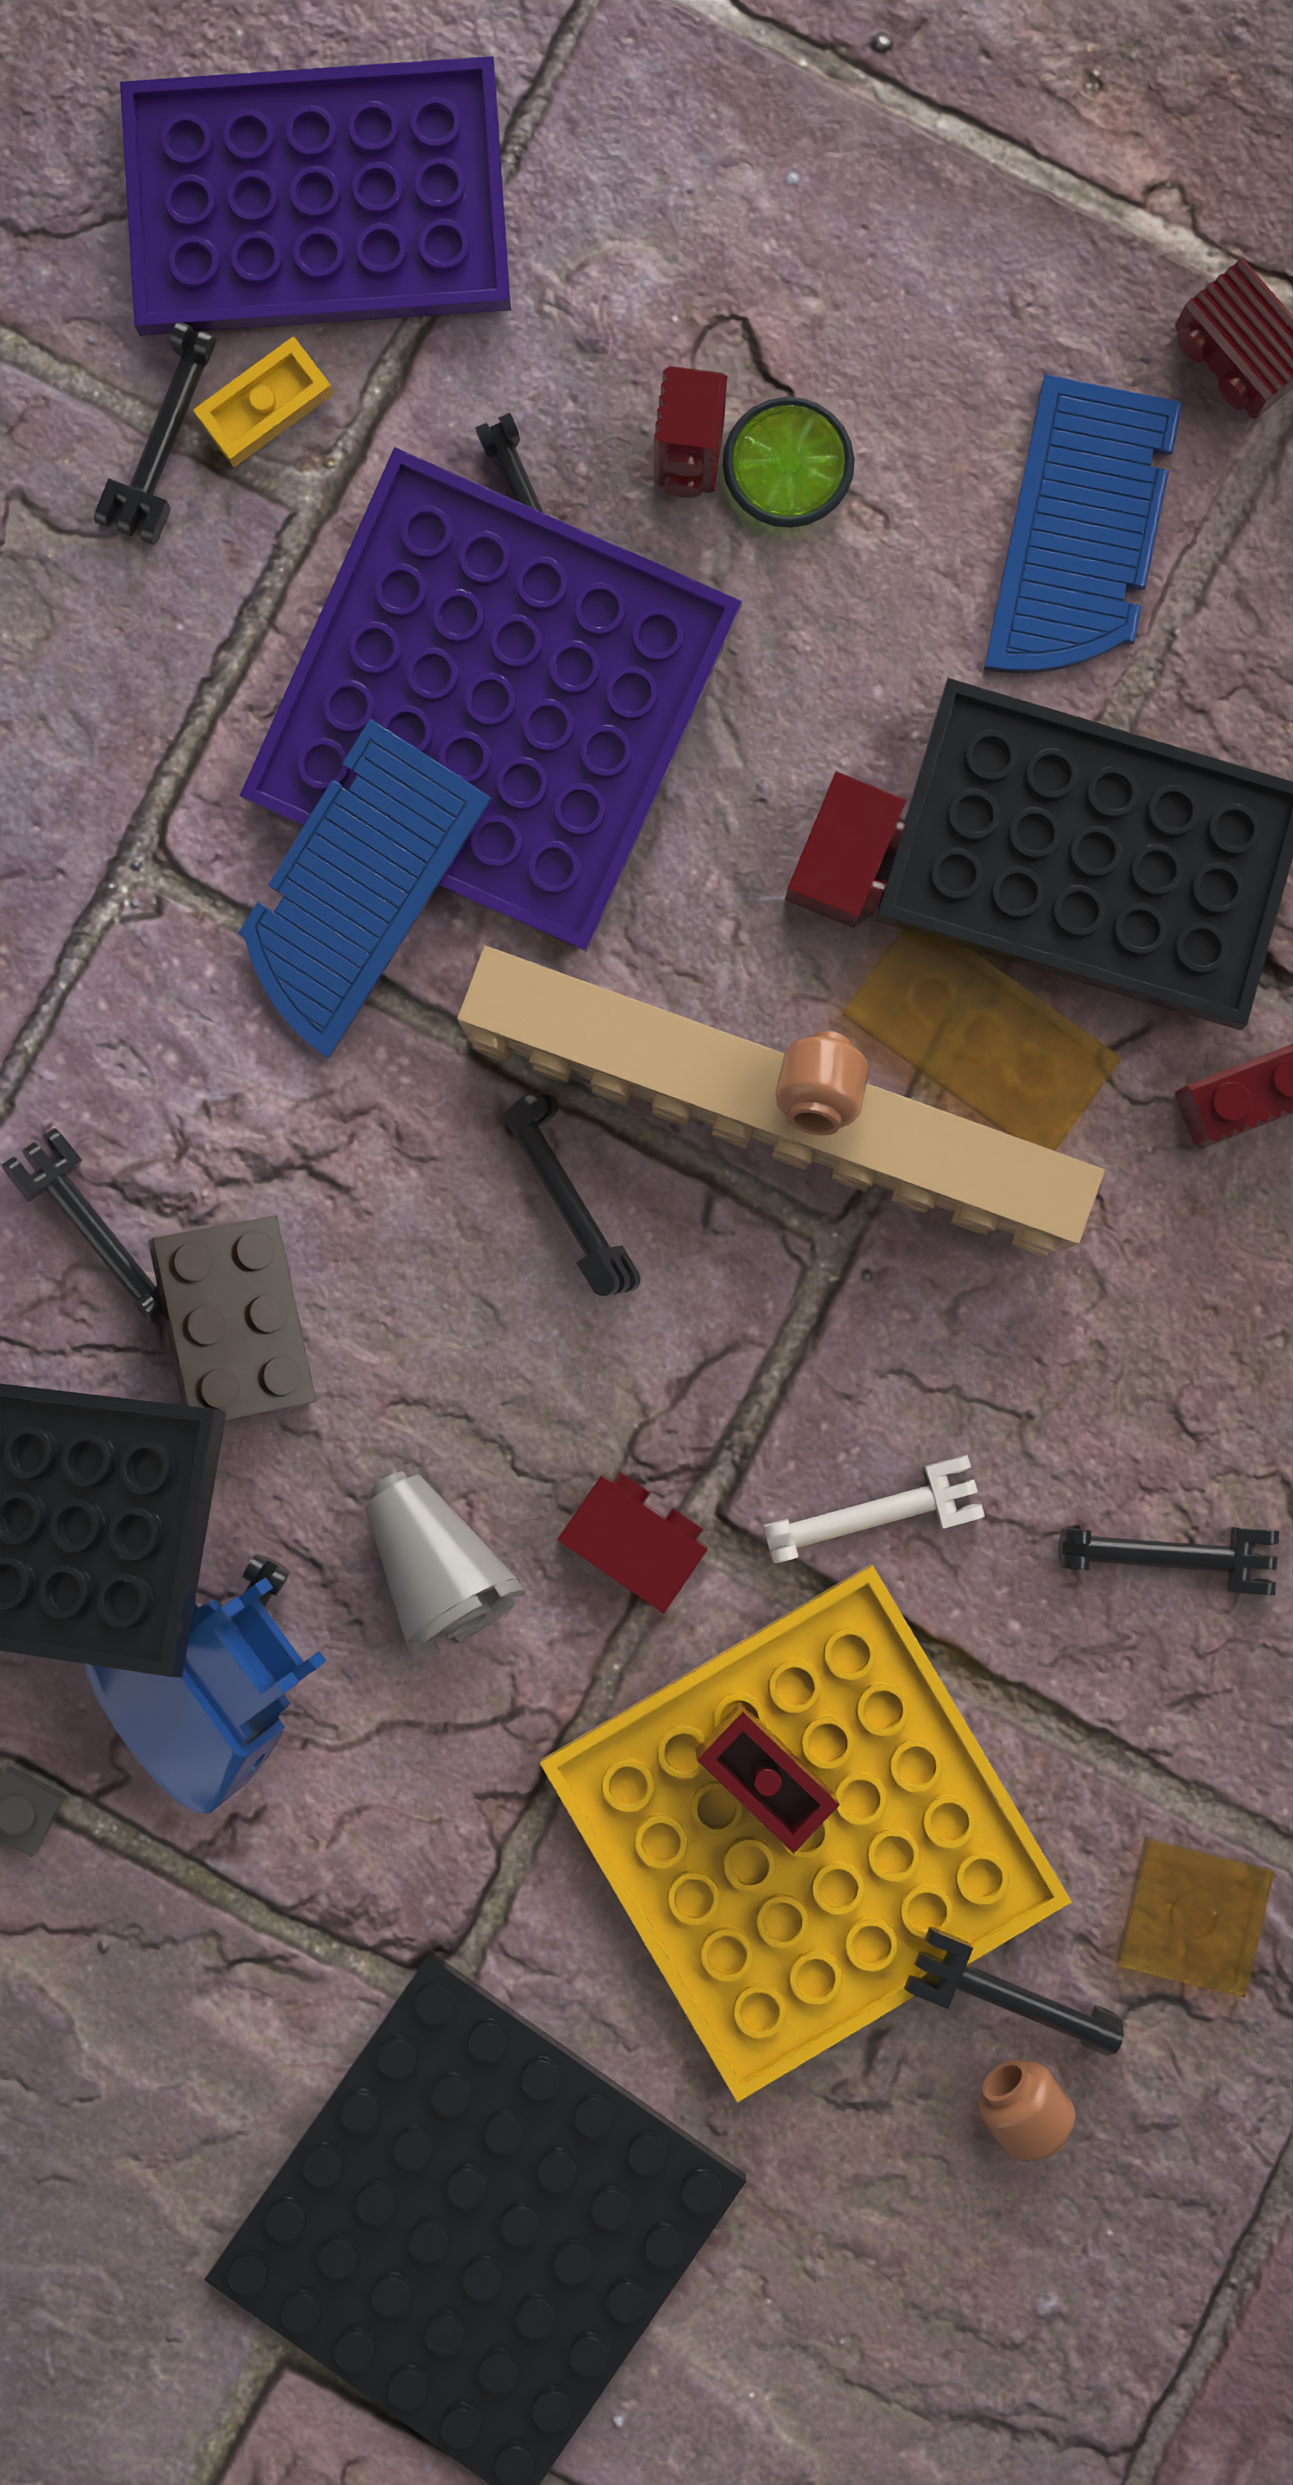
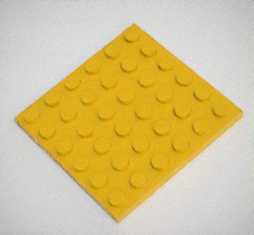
(813, 1944)

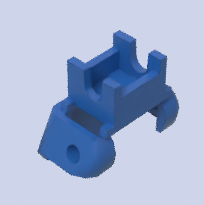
(221, 1719)

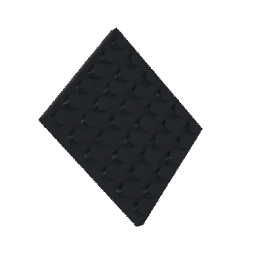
(476, 2228)

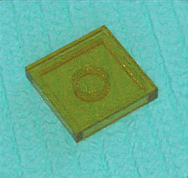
(1195, 1917)

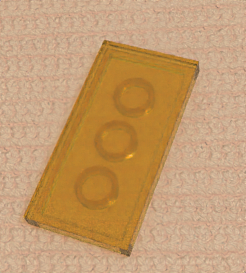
(982, 1037)

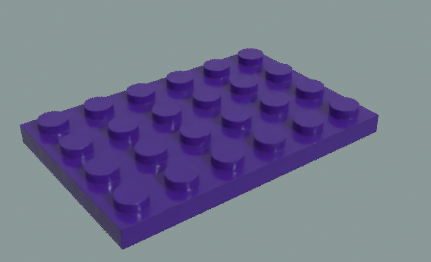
(315, 195)

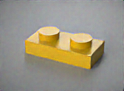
(263, 401)

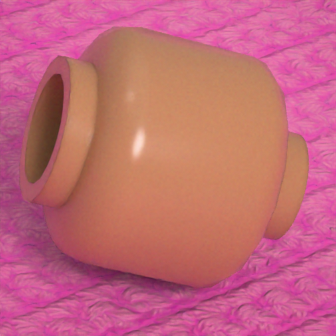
(822, 1083)
(1026, 2110)

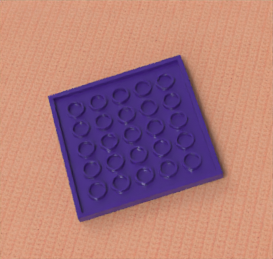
(518, 664)

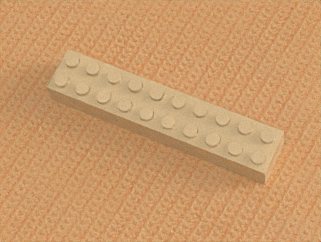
(733, 1082)

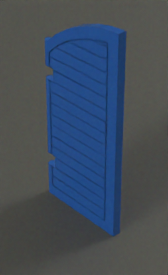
(1081, 526)
(358, 883)

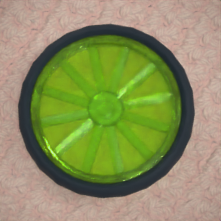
(788, 462)

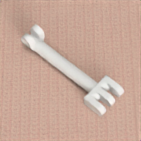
(938, 1496)

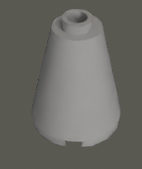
(435, 1565)

